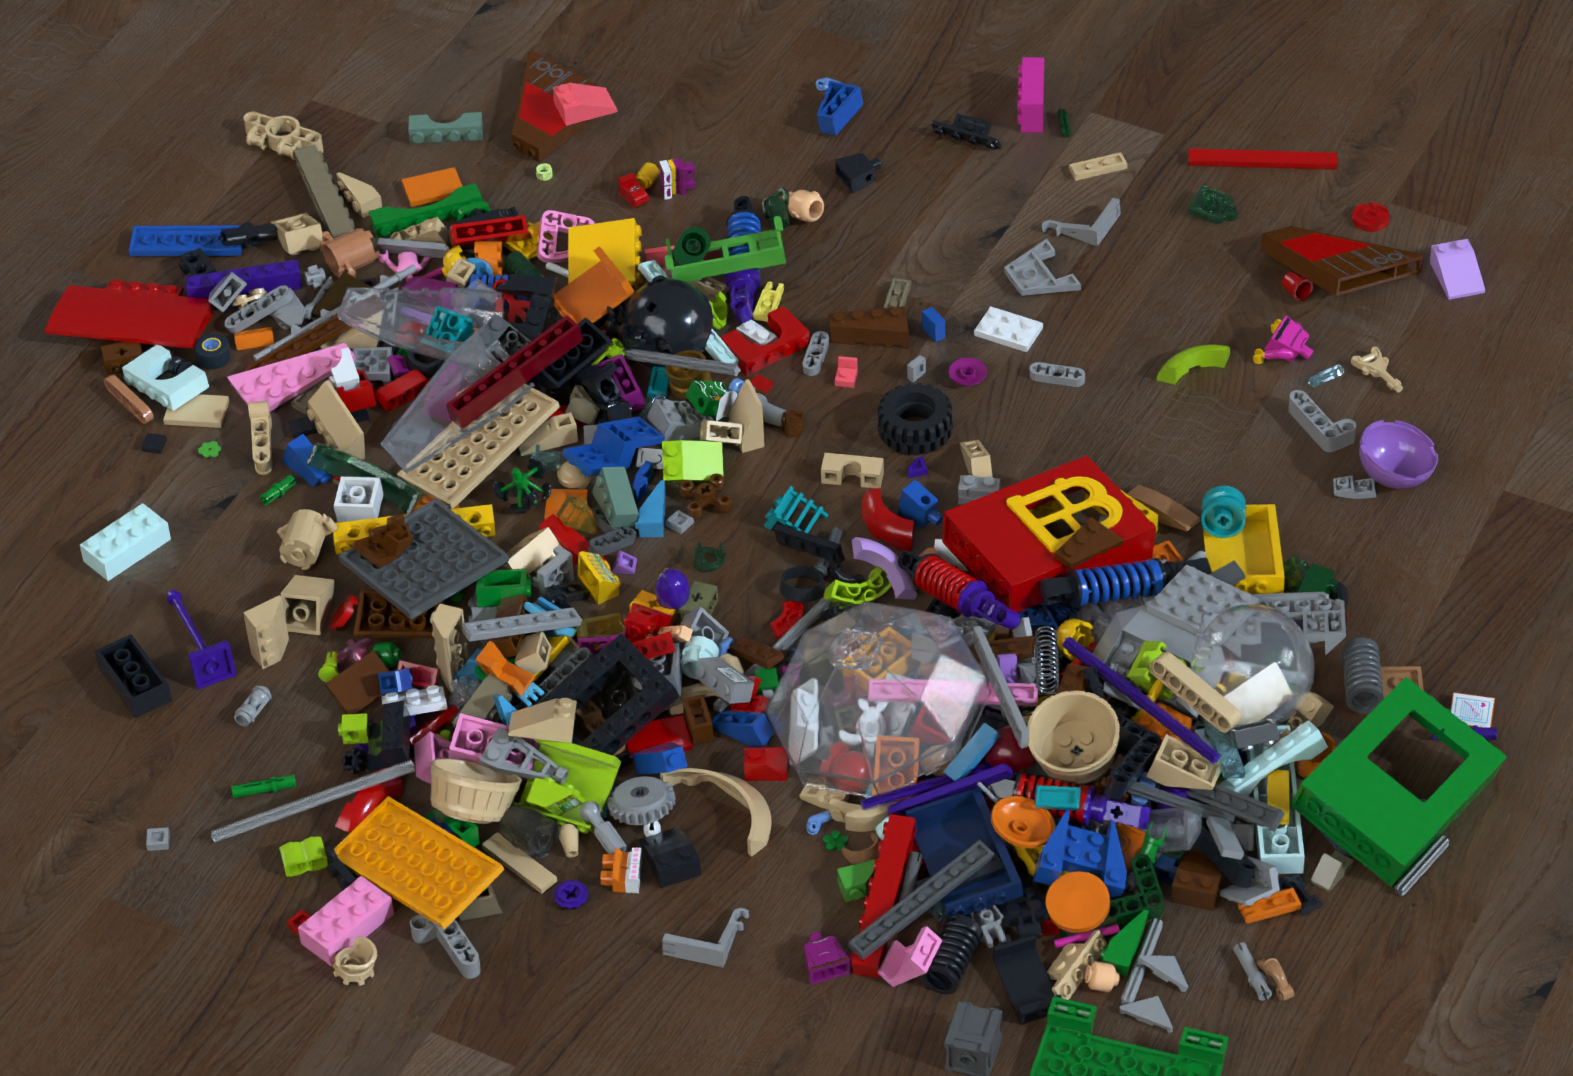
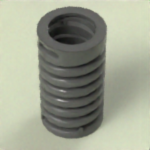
(1362, 674)

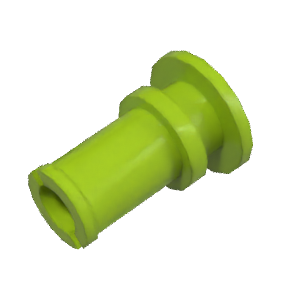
(329, 669)

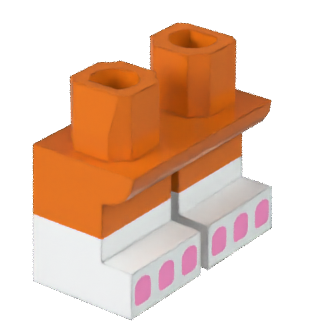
(625, 872)

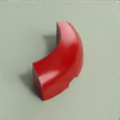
(884, 524)
(367, 801)

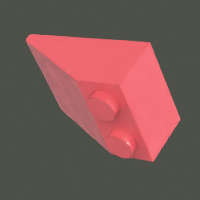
(582, 102)

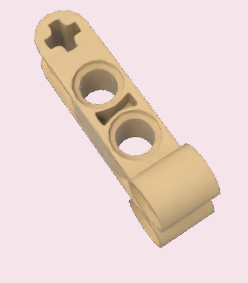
(261, 436)

